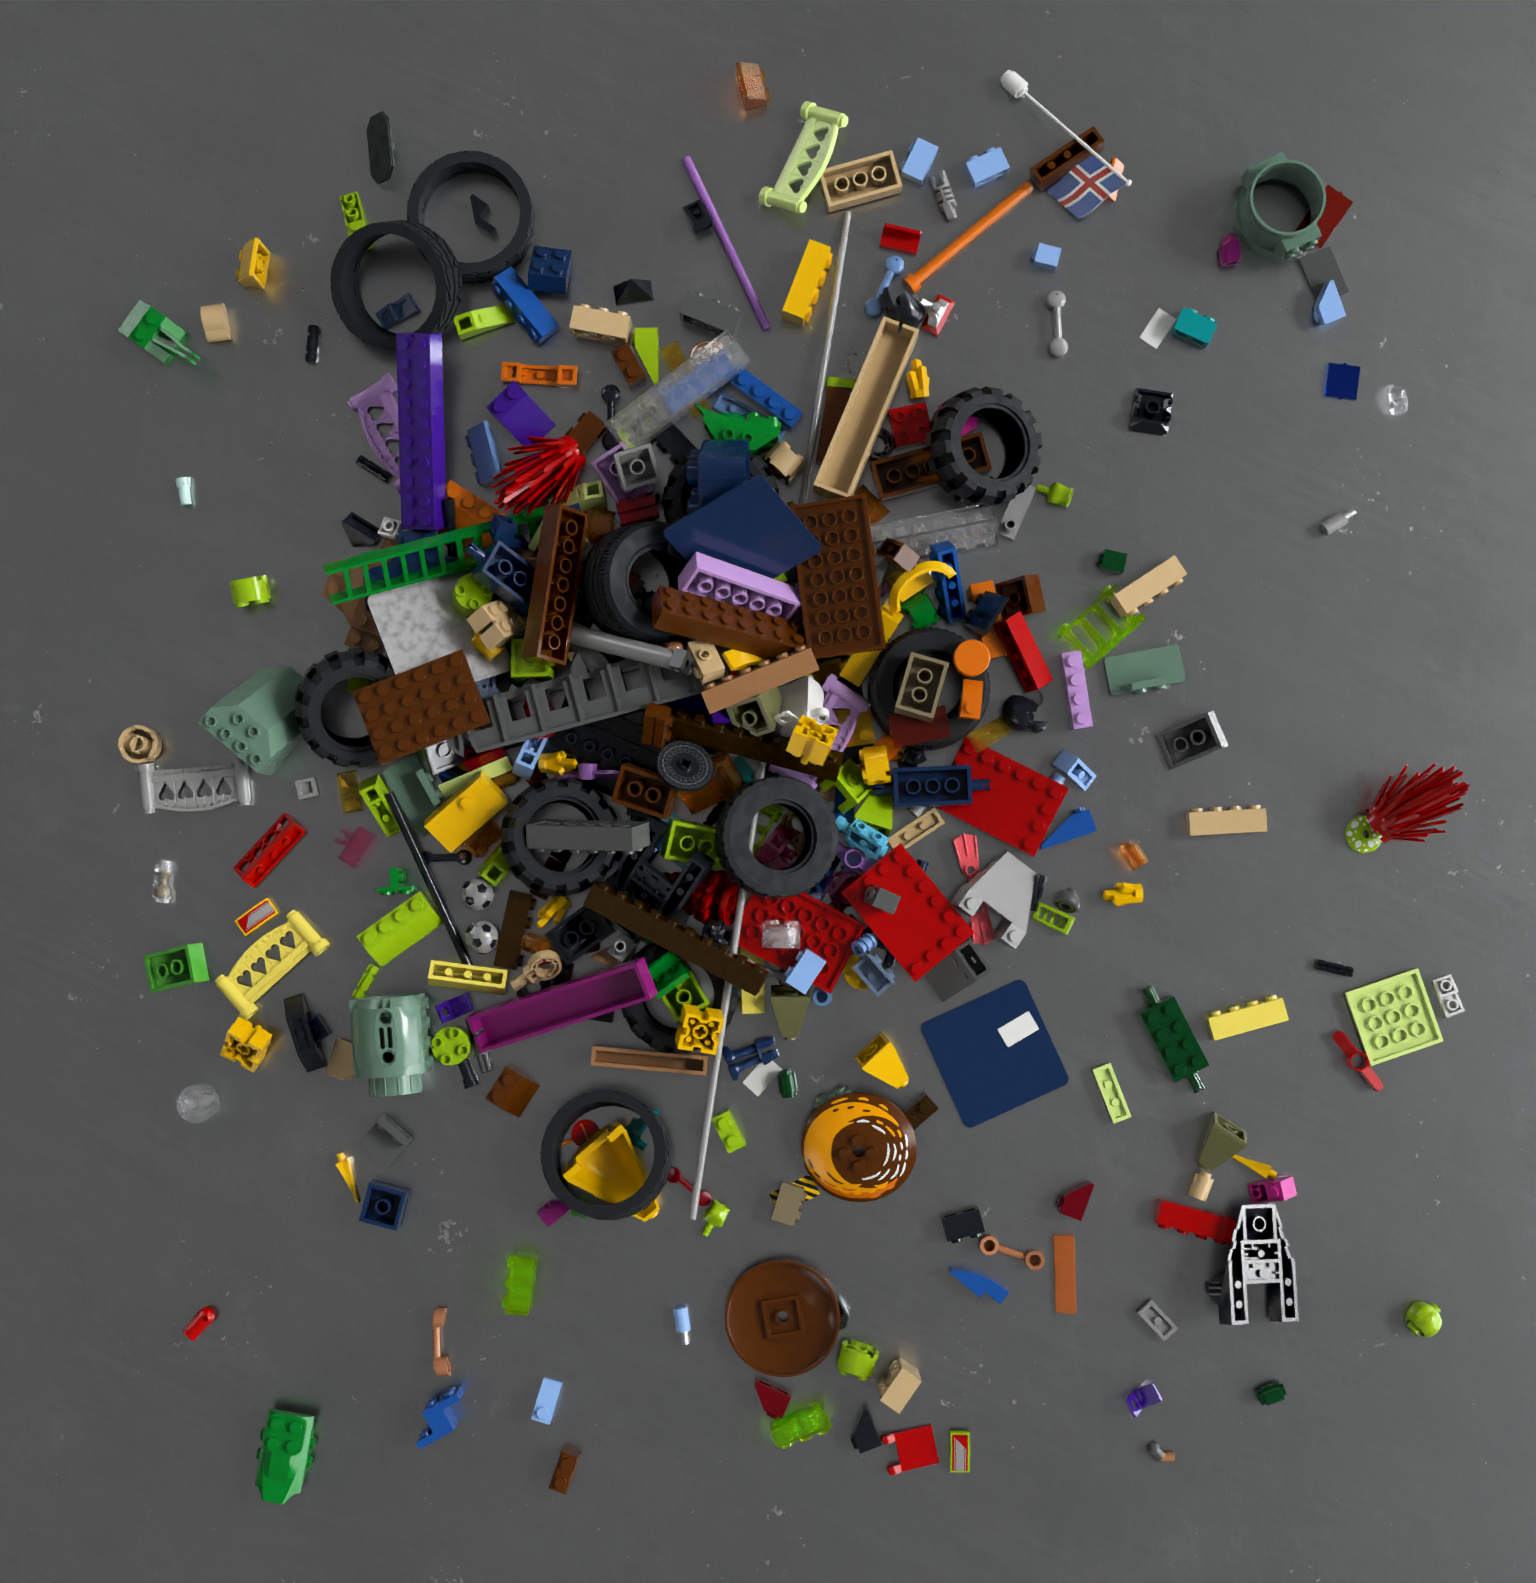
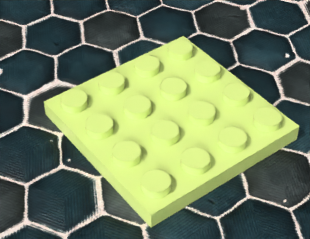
(1393, 1016)

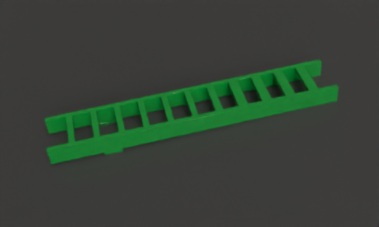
(374, 587)

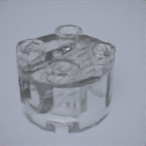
(781, 935)
(198, 1102)

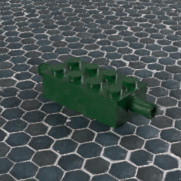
(1173, 1039)

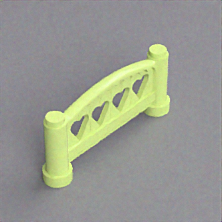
(816, 120)

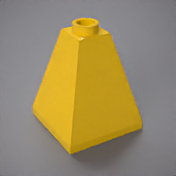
(883, 1062)

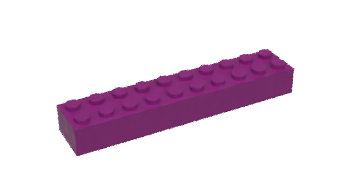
(562, 1005)

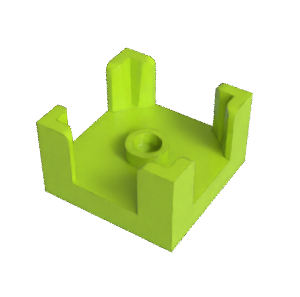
(524, 668)
(850, 784)

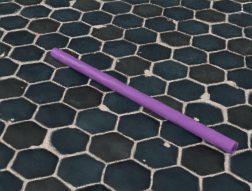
(726, 243)

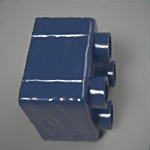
(717, 469)

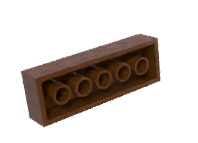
(910, 472)

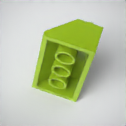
(400, 928)

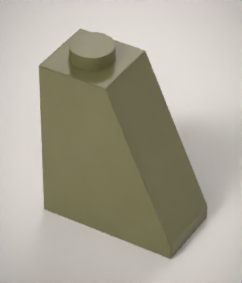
(757, 712)

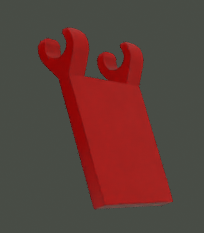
(914, 1448)

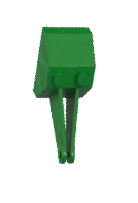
(155, 333)

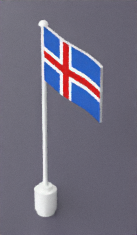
(1088, 181)

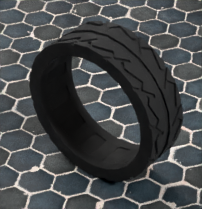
(482, 163)
(345, 280)
(559, 1127)

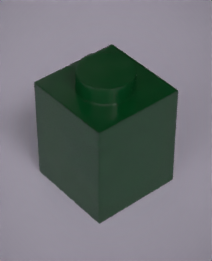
(1112, 561)

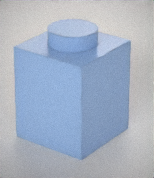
(1046, 256)

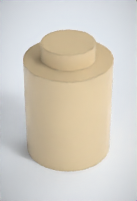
(1201, 1185)

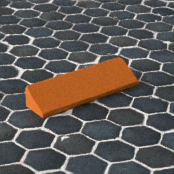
(1064, 1274)

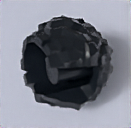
(716, 930)

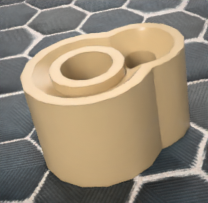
(215, 322)

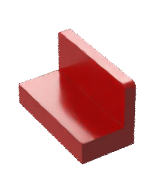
(900, 238)

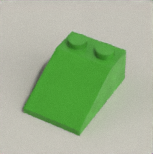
(176, 967)

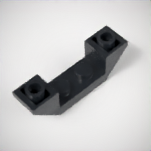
(302, 1034)

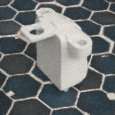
(800, 699)

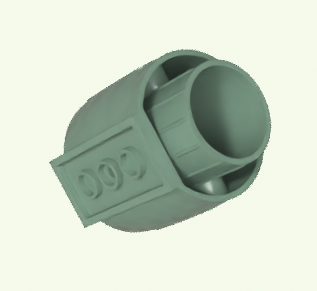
(394, 1026)

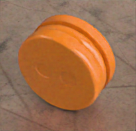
(971, 658)

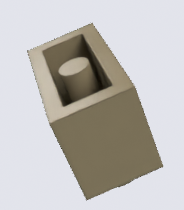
(788, 1203)

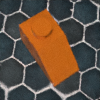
(971, 699)

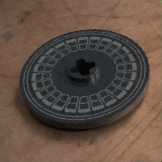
(679, 777)

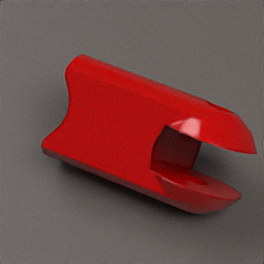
(198, 1323)

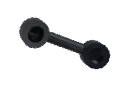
(610, 395)

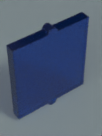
(1342, 381)

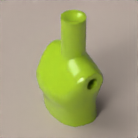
(1056, 494)
(714, 1216)

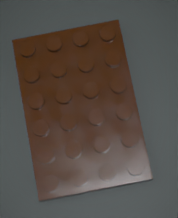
(421, 707)

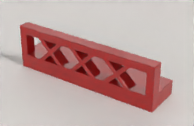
(270, 852)

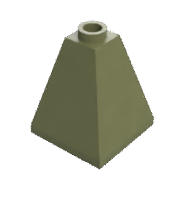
(790, 1009)
(1220, 1142)

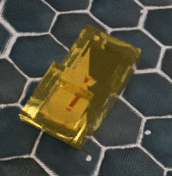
(349, 790)

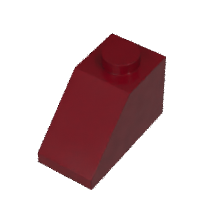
(1075, 1201)
(772, 1398)

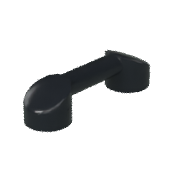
(462, 857)

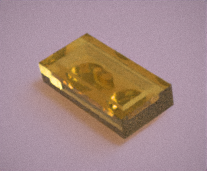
(989, 734)

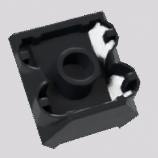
(1151, 411)

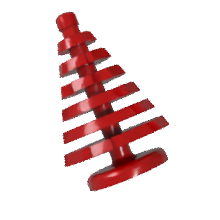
(713, 898)

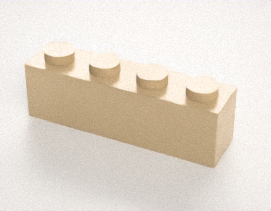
(1147, 586)
(1227, 821)

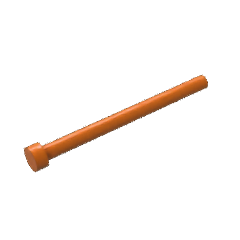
(913, 281)

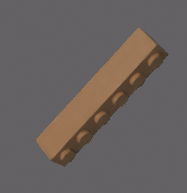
(759, 679)
(649, 1060)

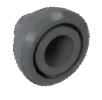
(1068, 901)

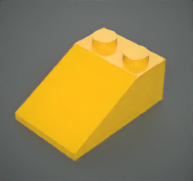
(253, 264)

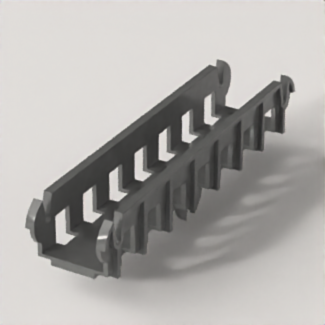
(512, 733)

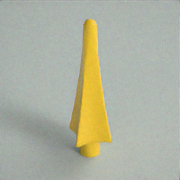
(344, 1166)
(1262, 1169)

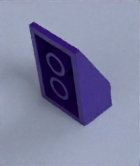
(520, 414)

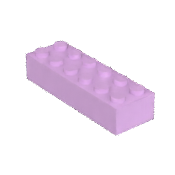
(738, 586)

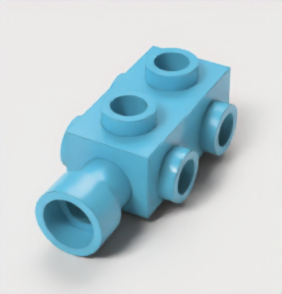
(863, 837)

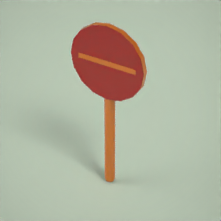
(581, 1132)

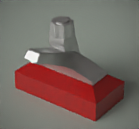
(937, 313)

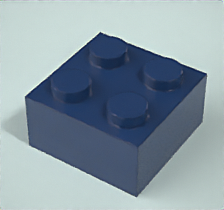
(318, 1028)

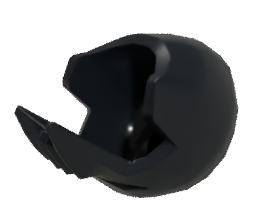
(907, 310)
(1018, 711)

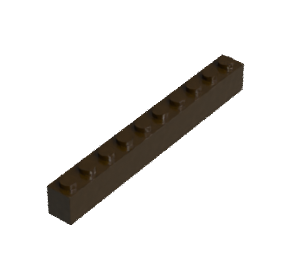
(737, 740)
(676, 938)

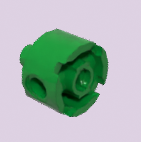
(921, 610)

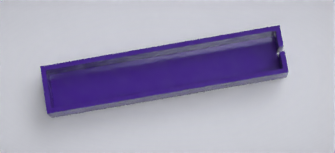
(421, 430)

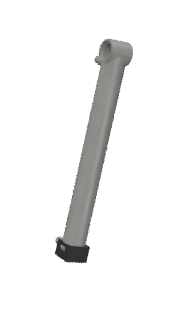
(676, 660)

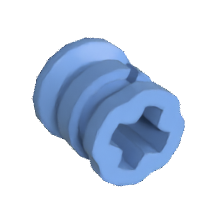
(863, 945)

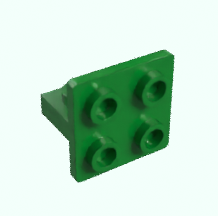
(397, 878)
(668, 973)

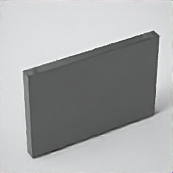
(1322, 267)

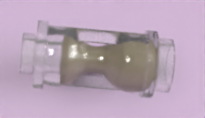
(163, 892)

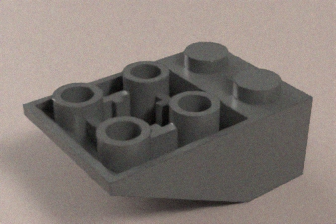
(958, 970)

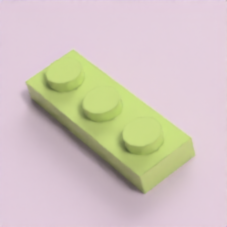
(1111, 1093)

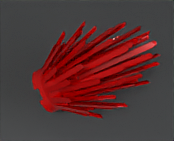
(538, 471)
(1410, 807)

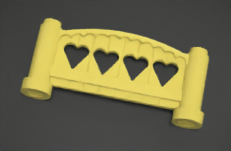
(305, 941)

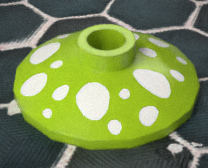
(1355, 838)

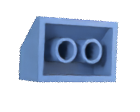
(484, 454)

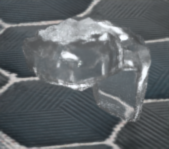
(1398, 399)

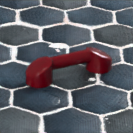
(675, 1177)

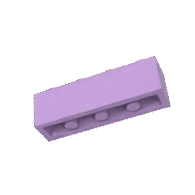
(1076, 690)

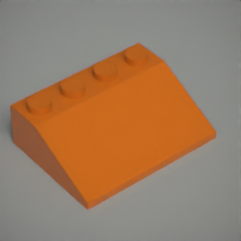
(469, 512)

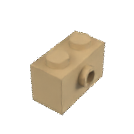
(707, 662)

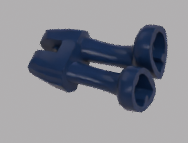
(764, 1058)

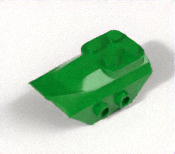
(759, 430)
(284, 1454)

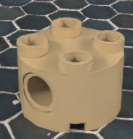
(783, 462)
(140, 744)

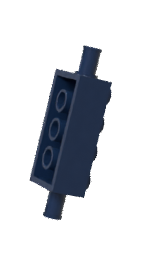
(504, 574)
(932, 786)

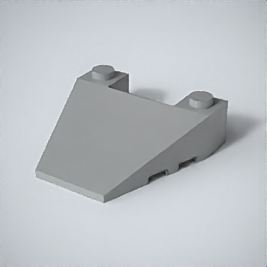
(1006, 890)

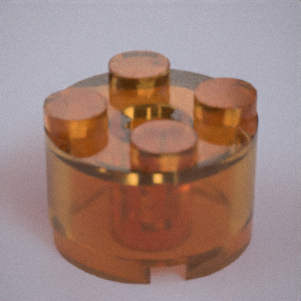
(599, 523)

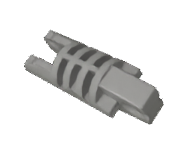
(944, 195)

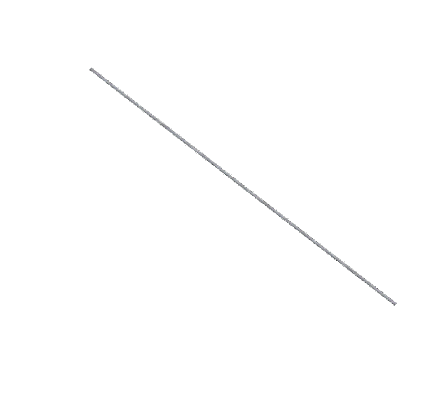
(761, 765)

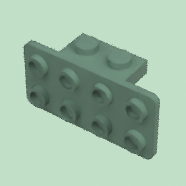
(1144, 670)
(414, 791)

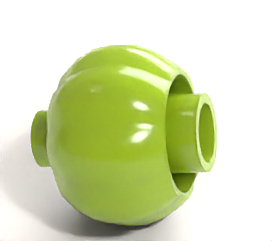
(1424, 1319)

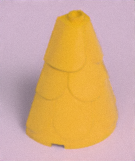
(609, 1168)

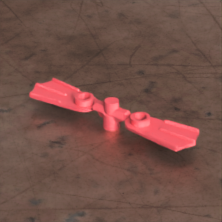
(967, 855)

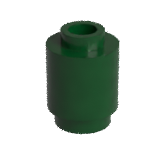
(787, 1083)
(1271, 1393)

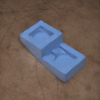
(398, 311)

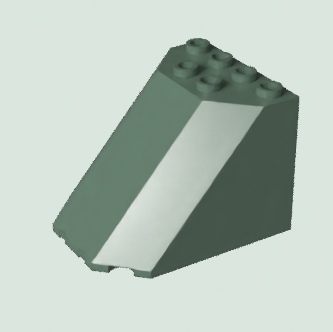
(259, 719)

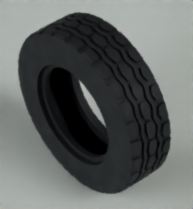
(818, 828)

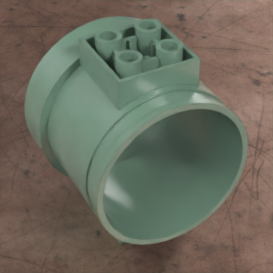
(1258, 235)

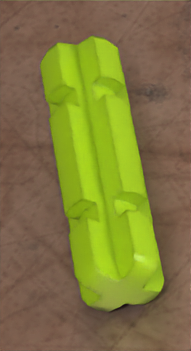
(365, 981)

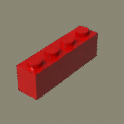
(1023, 652)
(1194, 1220)

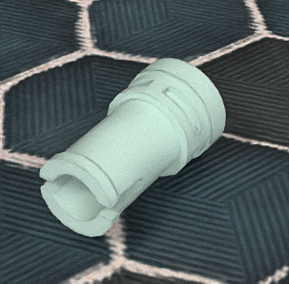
(183, 485)

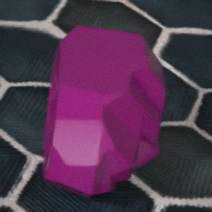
(1230, 250)
(552, 1211)

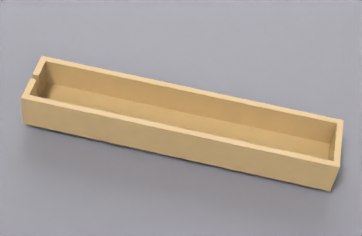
(865, 410)

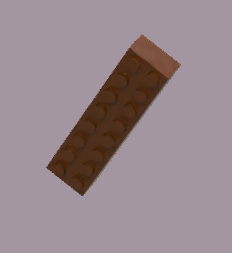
(555, 585)
(724, 624)

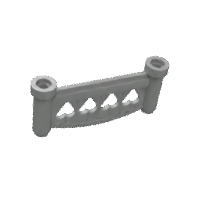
(152, 782)

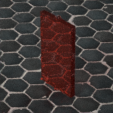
(1334, 211)
(912, 731)

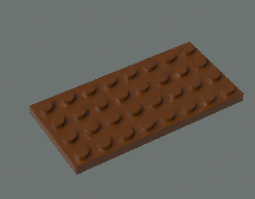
(840, 581)

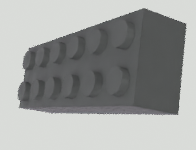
(588, 835)

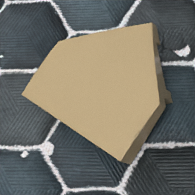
(341, 1060)

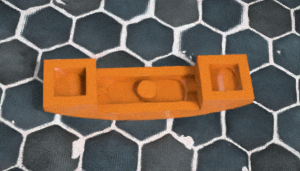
(539, 374)

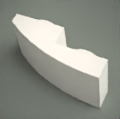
(390, 527)
(1448, 996)

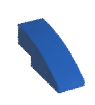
(980, 1283)

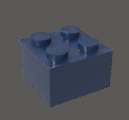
(549, 269)
(384, 1205)

